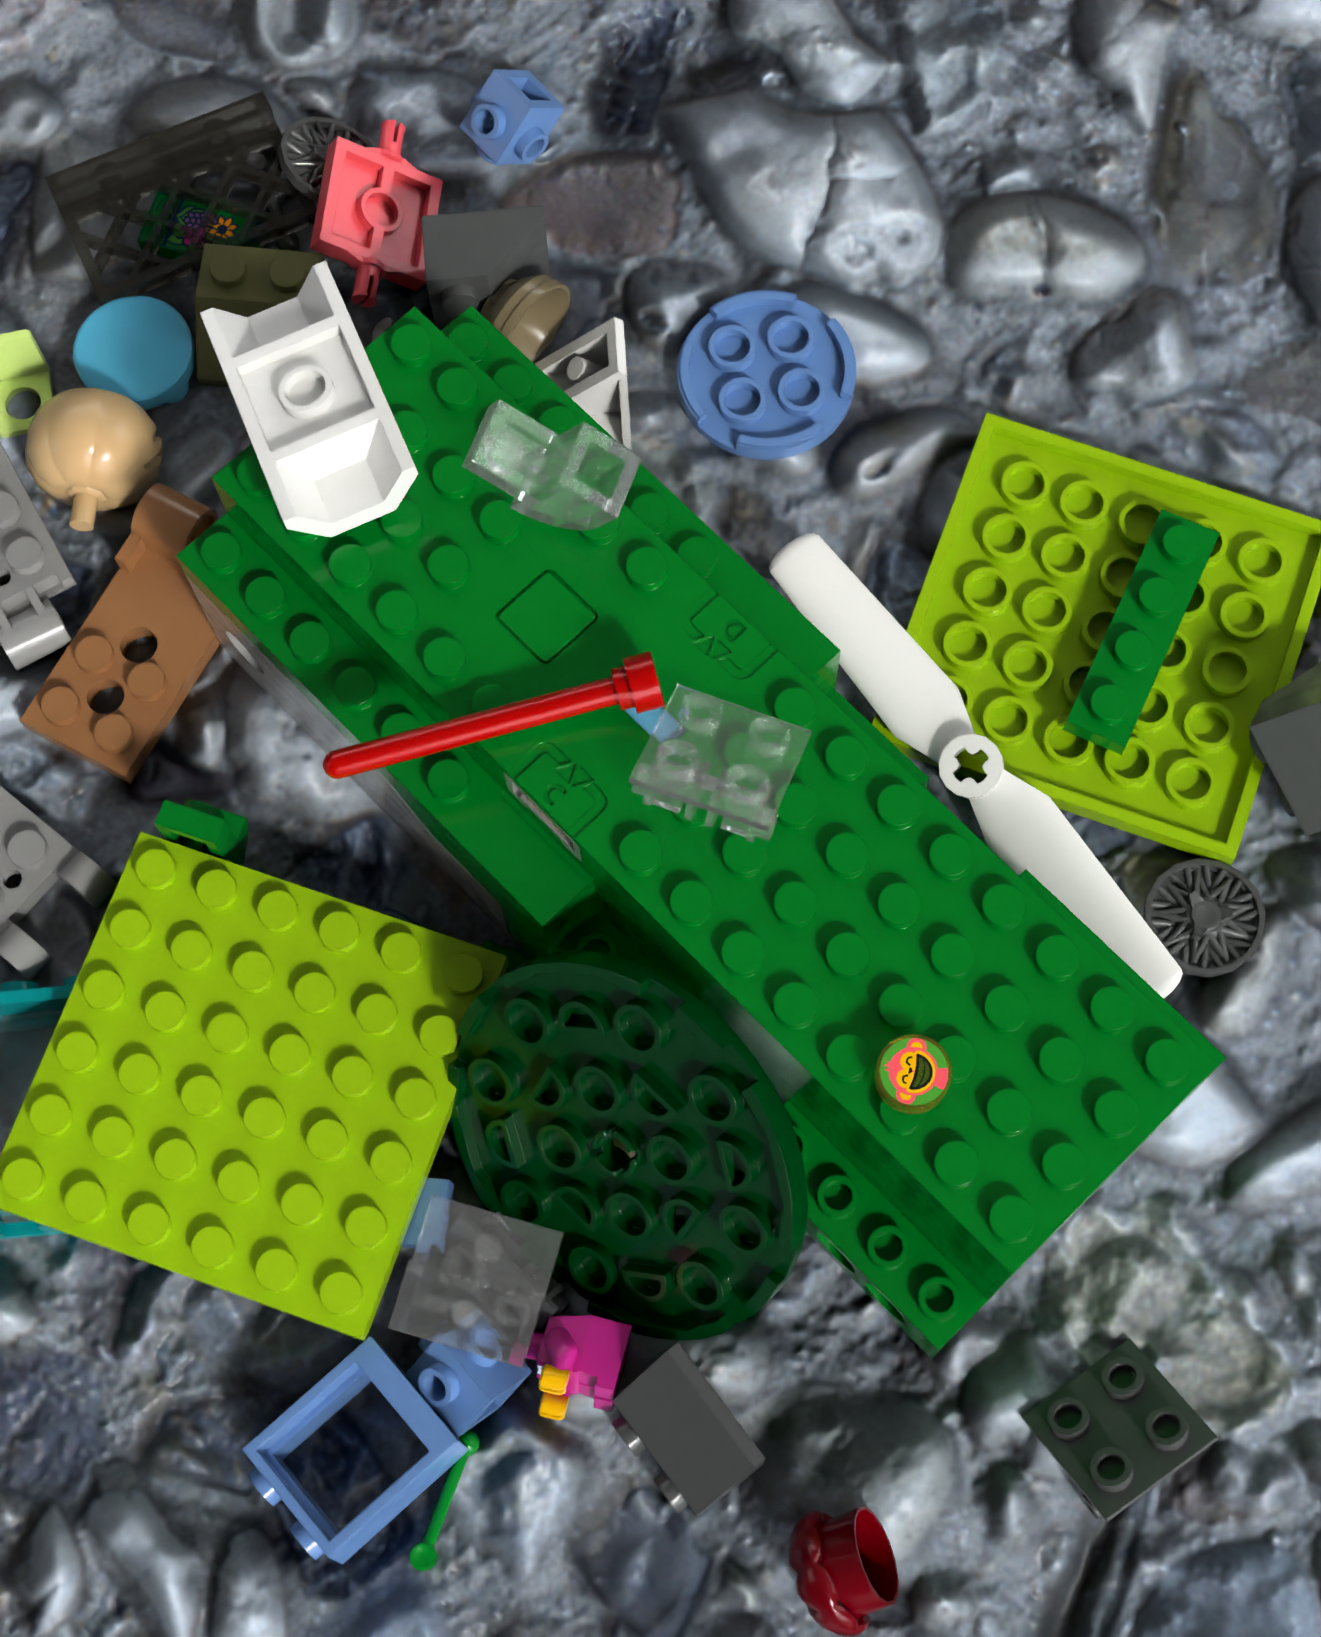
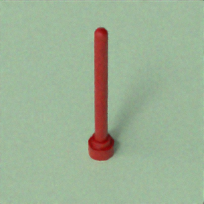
(629, 686)

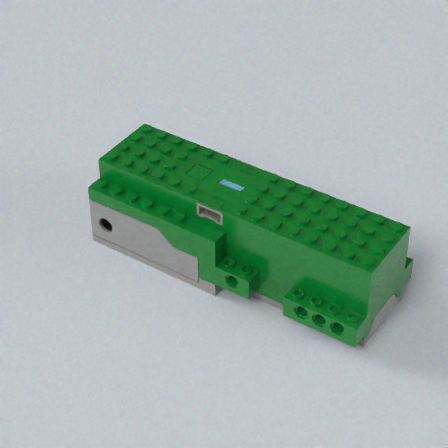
(811, 946)

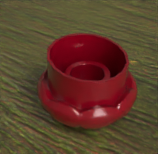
(843, 1568)

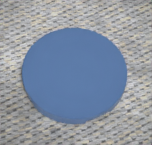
(766, 375)

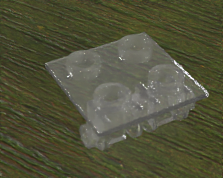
(719, 761)

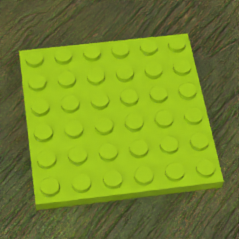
(1028, 592)
(246, 1085)

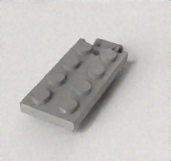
(34, 572)

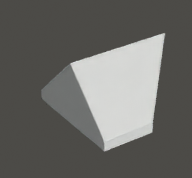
(595, 377)

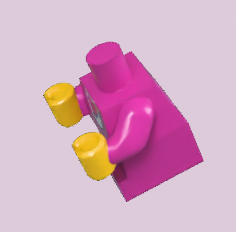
(579, 1357)

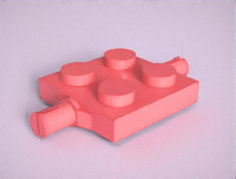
(374, 211)

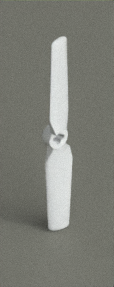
(930, 716)

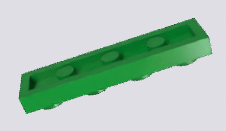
(1141, 632)

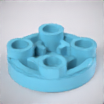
(136, 350)

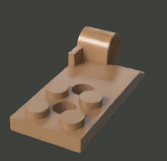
(142, 600)

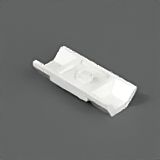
(313, 409)

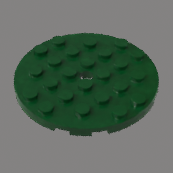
(609, 1049)

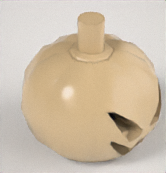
(93, 452)

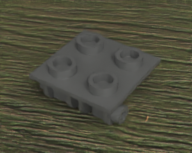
(1119, 1430)

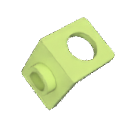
(21, 370)

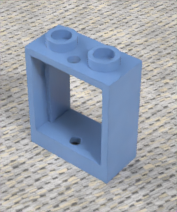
(310, 1412)

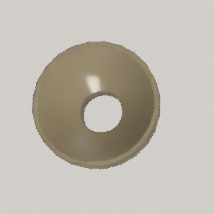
(529, 312)

